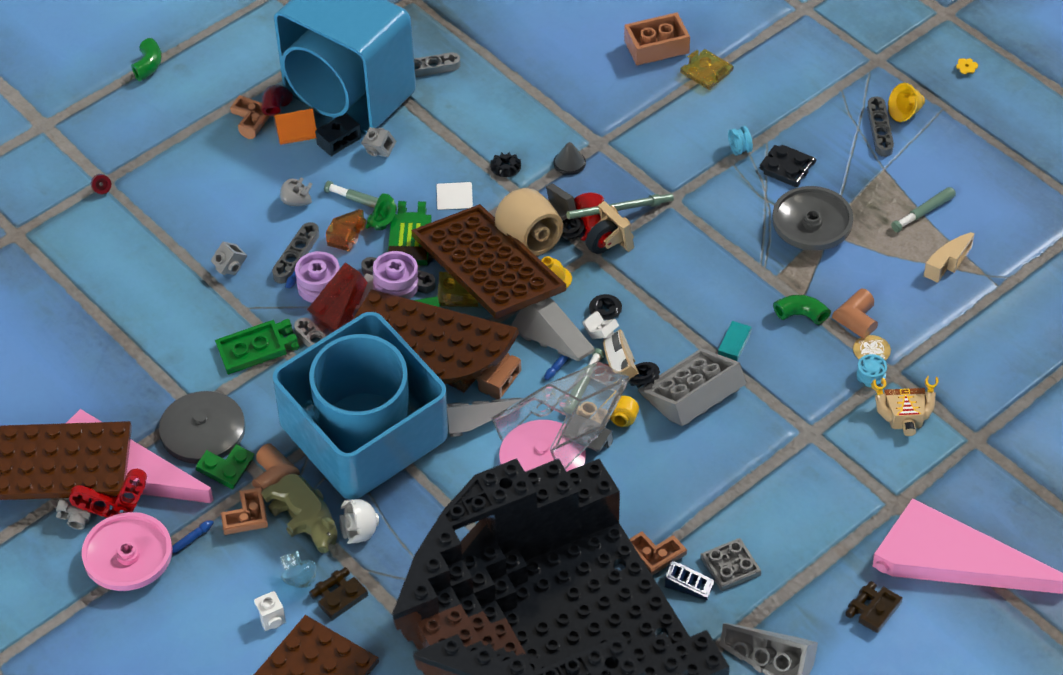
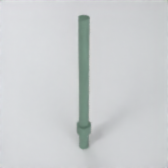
(652, 200)

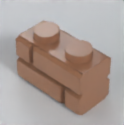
(499, 378)

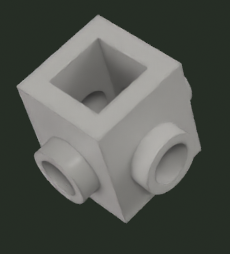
(378, 142)
(228, 258)

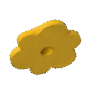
(966, 66)

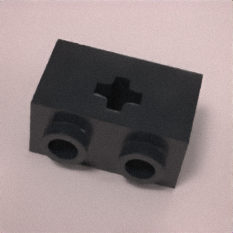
(338, 134)

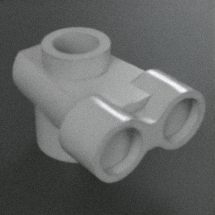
(76, 517)

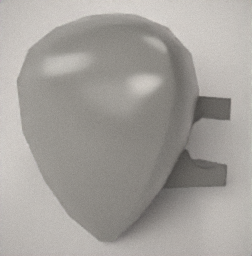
(295, 193)

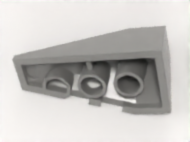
(552, 328)
(468, 417)
(769, 651)

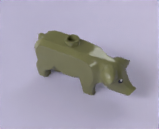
(305, 507)

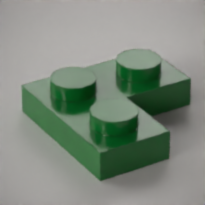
(226, 471)

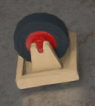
(610, 231)

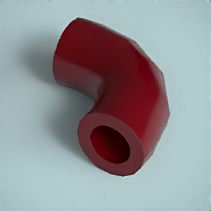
(275, 98)

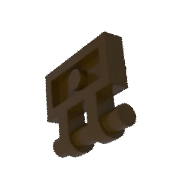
(343, 597)
(878, 611)

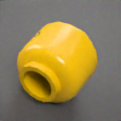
(625, 412)

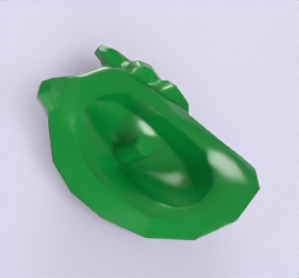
(382, 213)

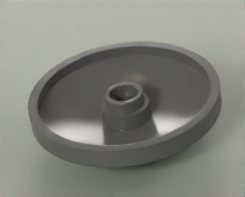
(812, 218)
(200, 424)

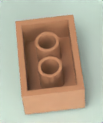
(656, 38)

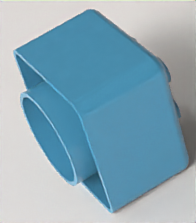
(347, 57)
(361, 405)

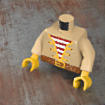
(905, 407)

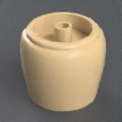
(529, 213)

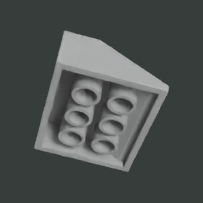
(694, 386)

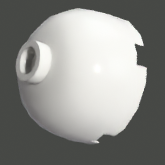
(358, 521)

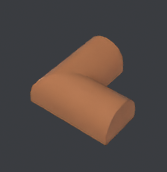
(252, 116)
(853, 316)
(275, 465)
(250, 517)
(658, 556)

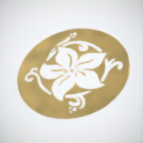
(872, 345)

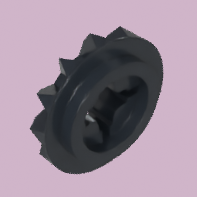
(505, 170)
(576, 229)
(610, 302)
(649, 371)

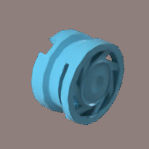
(740, 140)
(871, 369)

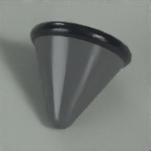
(569, 160)

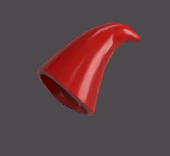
(586, 201)

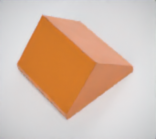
(295, 126)

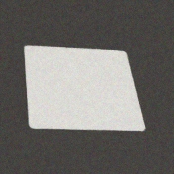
(454, 195)

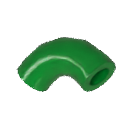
(150, 61)
(801, 305)

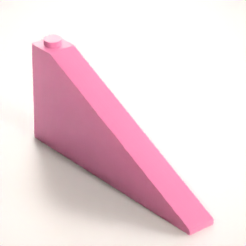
(162, 477)
(941, 549)

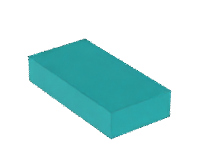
(734, 340)

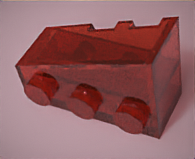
(339, 298)

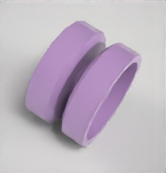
(314, 273)
(396, 274)

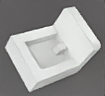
(599, 328)
(270, 611)

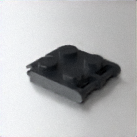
(785, 164)

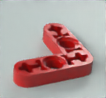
(118, 503)

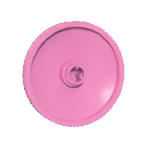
(531, 445)
(127, 551)

